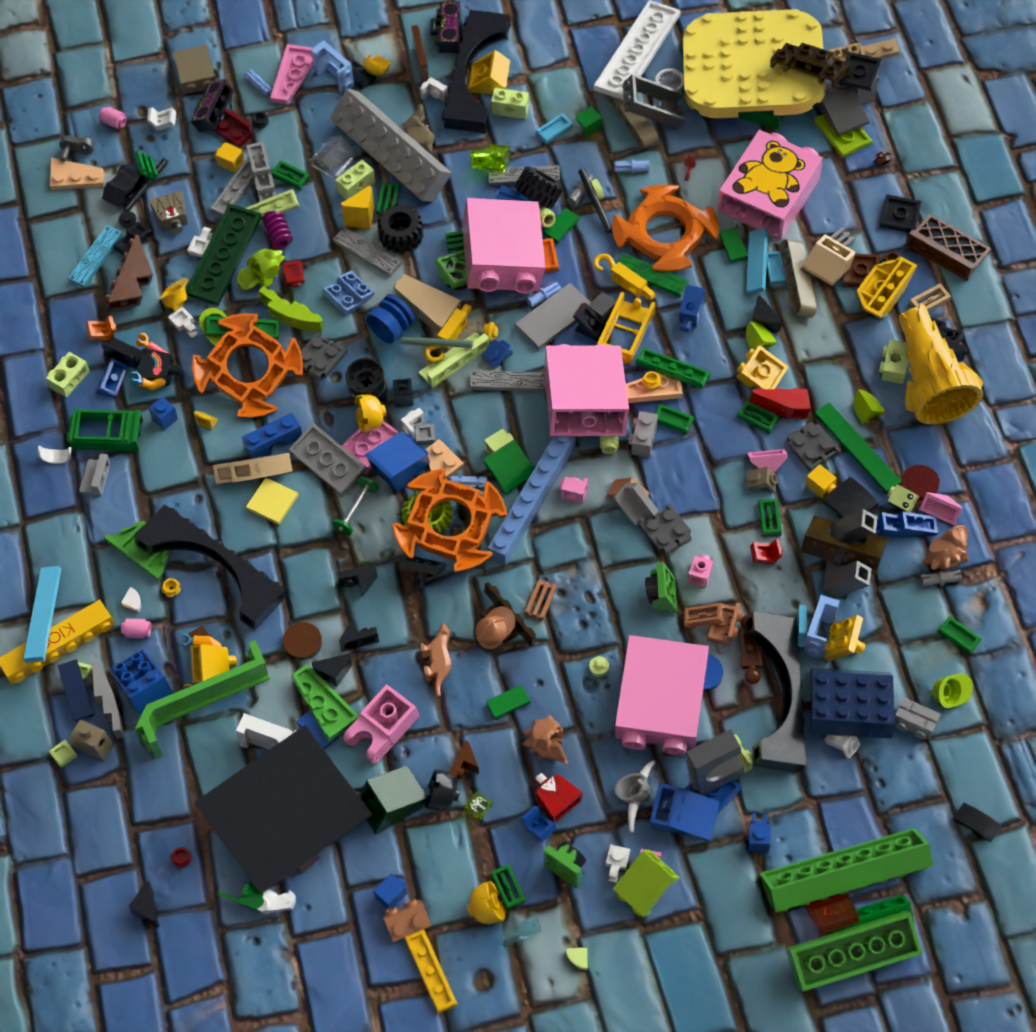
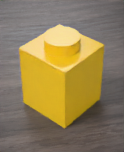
(229, 157)
(821, 481)

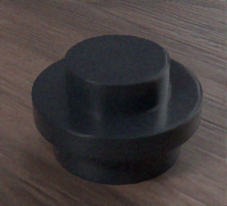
(260, 120)
(127, 219)

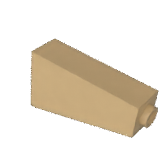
(426, 302)

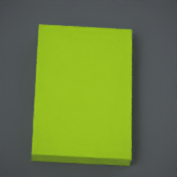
(845, 143)

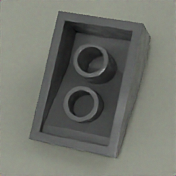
(842, 109)

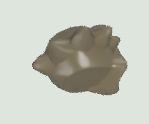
(418, 131)

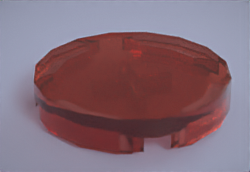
(920, 480)

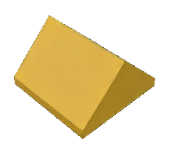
(359, 209)

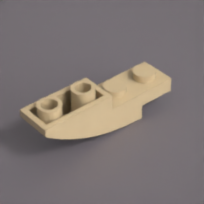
(883, 50)
(252, 468)

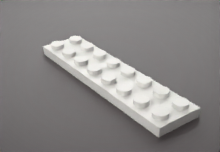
(637, 47)

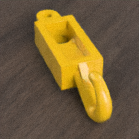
(625, 277)
(450, 330)

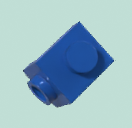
(497, 352)
(538, 824)

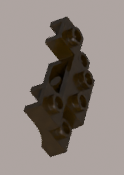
(811, 61)

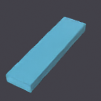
(757, 261)

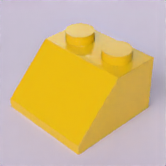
(489, 73)

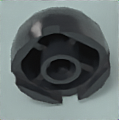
(442, 791)

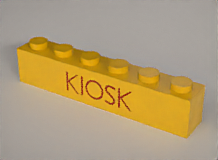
(63, 639)

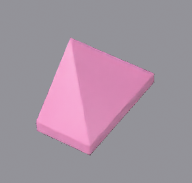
(772, 459)
(941, 507)

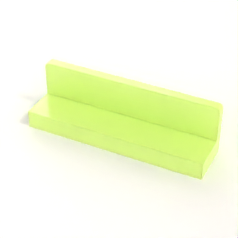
(454, 360)

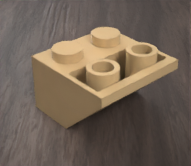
(829, 260)

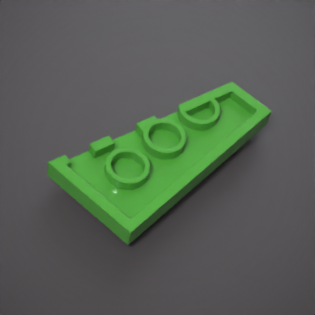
(325, 704)

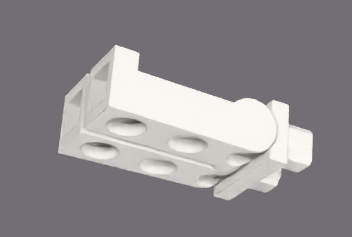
(260, 732)

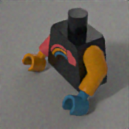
(155, 366)

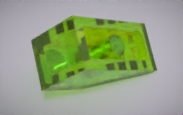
(491, 157)

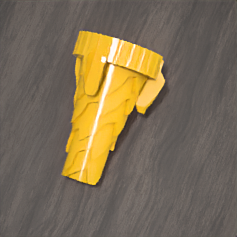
(940, 385)

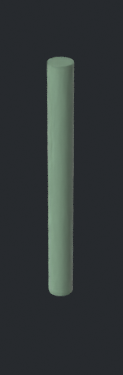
(437, 342)

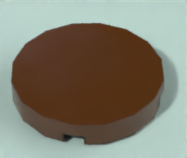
(302, 641)

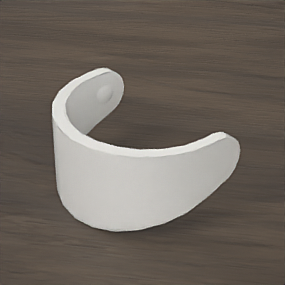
(54, 456)

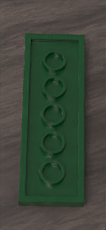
(223, 254)

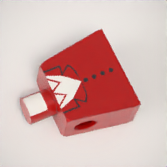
(556, 796)

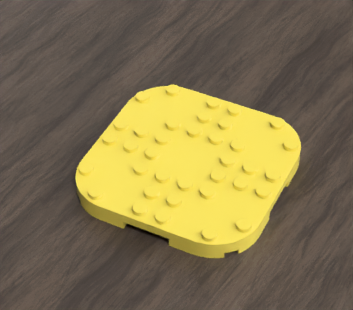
(731, 69)

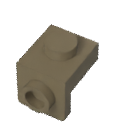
(760, 479)

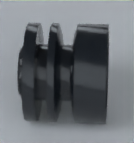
(366, 377)

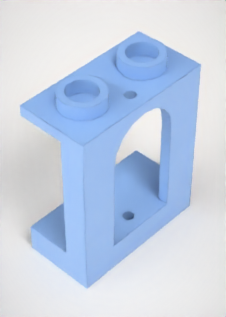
(321, 63)
(826, 612)

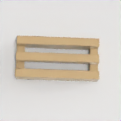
(935, 301)

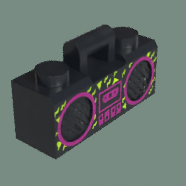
(449, 19)
(211, 106)

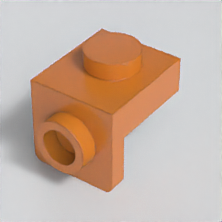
(101, 329)

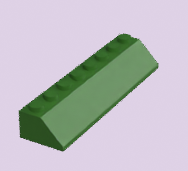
(846, 869)

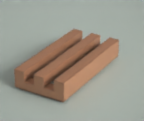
(546, 585)
(703, 618)

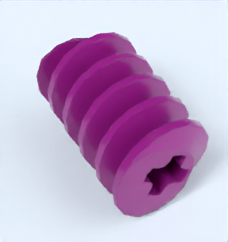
(277, 229)

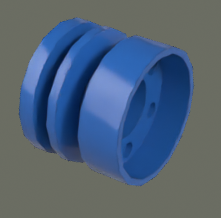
(390, 318)

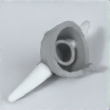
(635, 791)

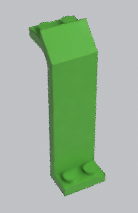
(200, 696)

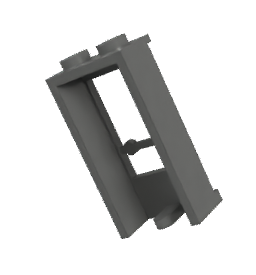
(669, 97)

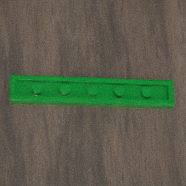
(857, 447)

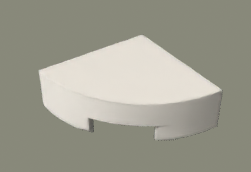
(132, 600)

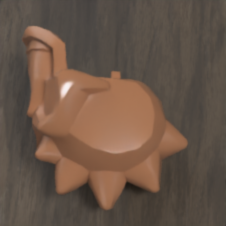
(948, 549)
(546, 739)

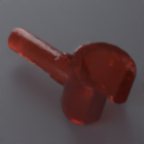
(690, 163)

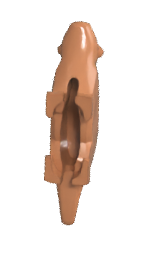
(439, 658)

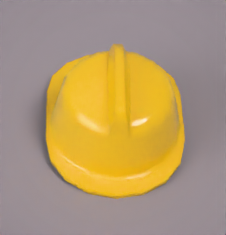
(175, 295)

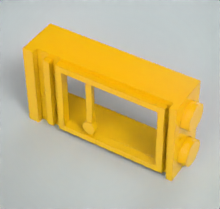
(631, 312)

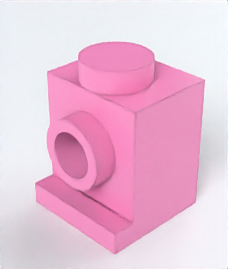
(573, 489)
(700, 571)

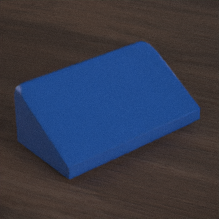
(112, 378)

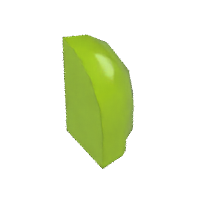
(759, 335)
(867, 406)

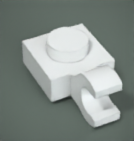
(200, 243)
(183, 320)
(617, 860)

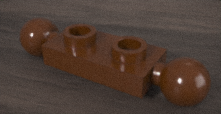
(750, 656)

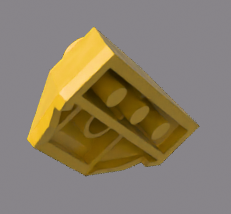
(885, 286)

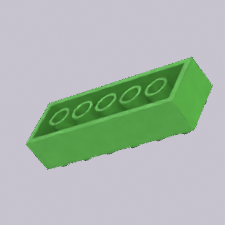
(854, 951)

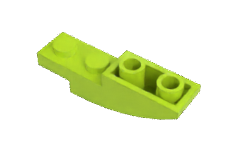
(293, 314)

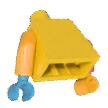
(207, 658)

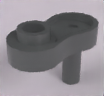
(73, 144)

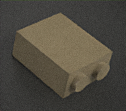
(194, 68)

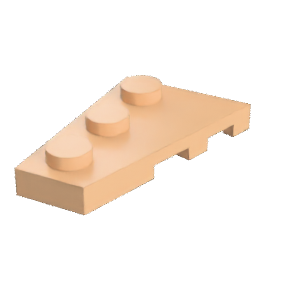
(74, 175)
(668, 389)

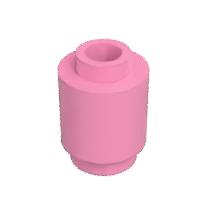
(112, 117)
(136, 628)

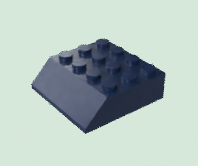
(851, 703)

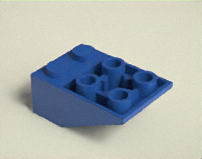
(140, 680)
(684, 812)

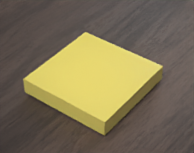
(272, 501)

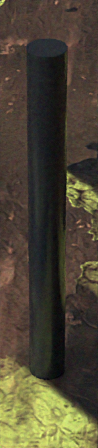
(130, 204)
(598, 207)

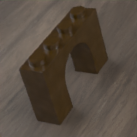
(822, 545)

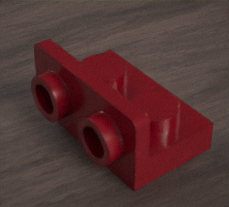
(234, 129)

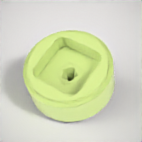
(599, 666)

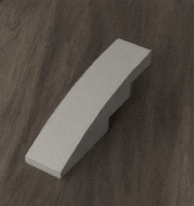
(261, 171)
(105, 696)

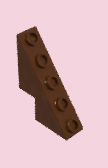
(131, 275)

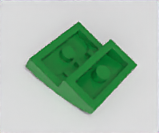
(509, 466)

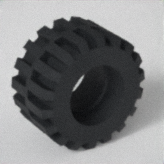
(539, 187)
(400, 217)

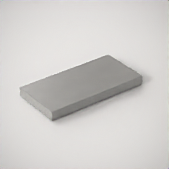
(551, 316)
(327, 459)

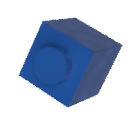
(163, 413)
(390, 891)

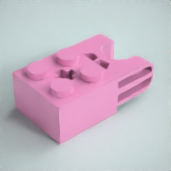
(382, 721)

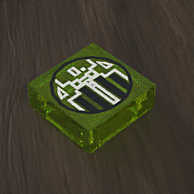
(478, 805)

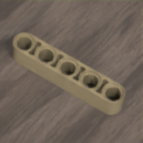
(638, 126)
(797, 279)

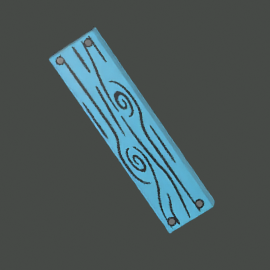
(95, 256)

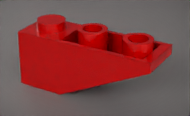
(785, 402)

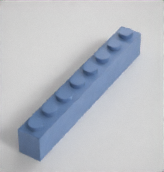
(531, 498)

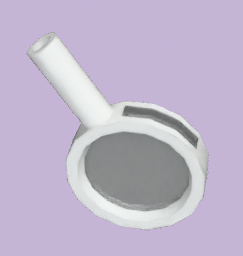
(670, 78)

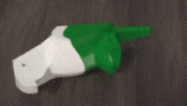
(266, 903)

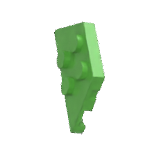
(125, 543)

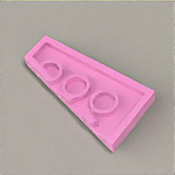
(292, 72)

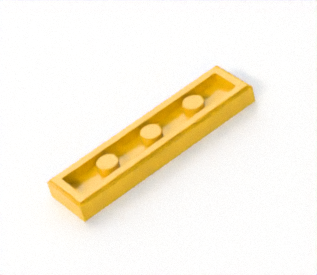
(430, 971)

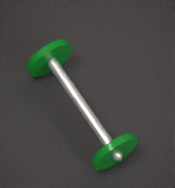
(367, 485)

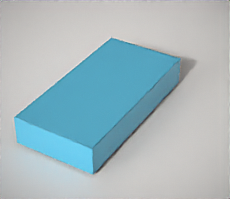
(554, 129)
(775, 269)
(802, 625)

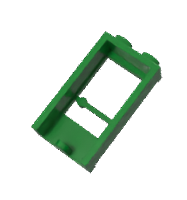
(127, 438)

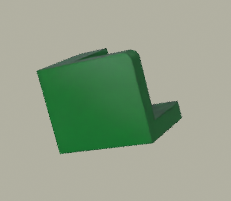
(590, 121)

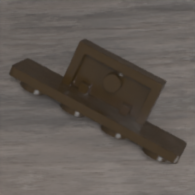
(520, 628)

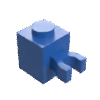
(759, 835)

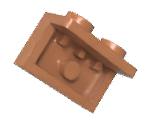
(726, 631)
(406, 919)

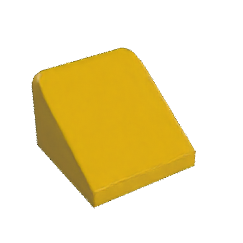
(205, 419)

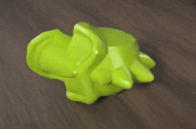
(261, 269)

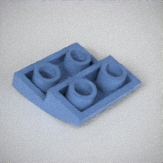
(348, 292)

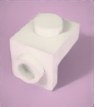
(161, 119)
(410, 420)
(847, 744)

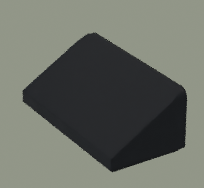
(360, 75)

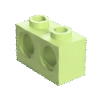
(70, 376)

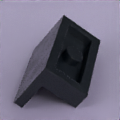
(122, 352)

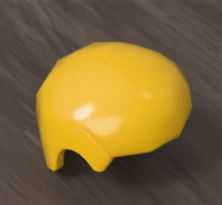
(376, 66)

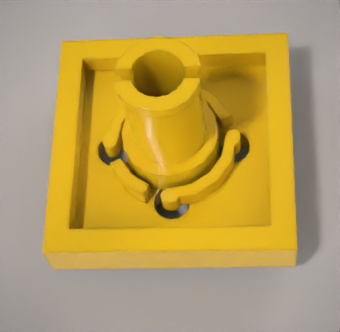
(844, 638)

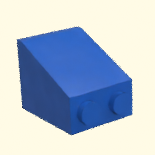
(398, 460)

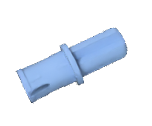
(631, 166)
(543, 294)

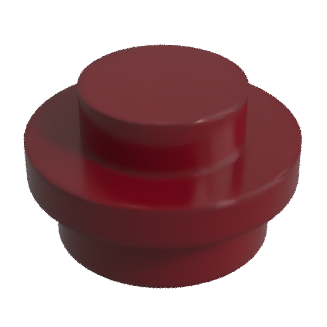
(181, 857)

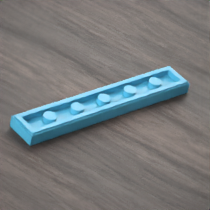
(42, 614)

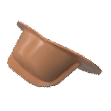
(495, 627)

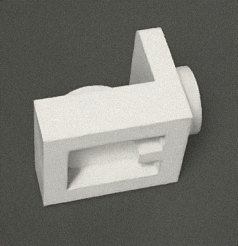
(434, 88)

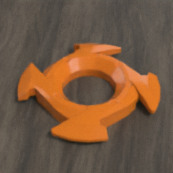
(660, 202)
(248, 395)
(462, 547)

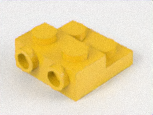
(761, 369)

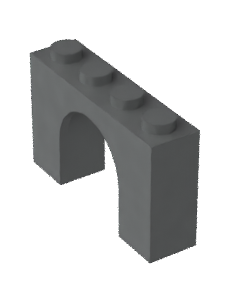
(848, 578)
(714, 763)

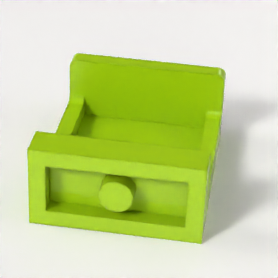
(645, 883)

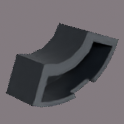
(123, 185)

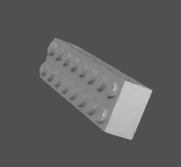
(390, 145)

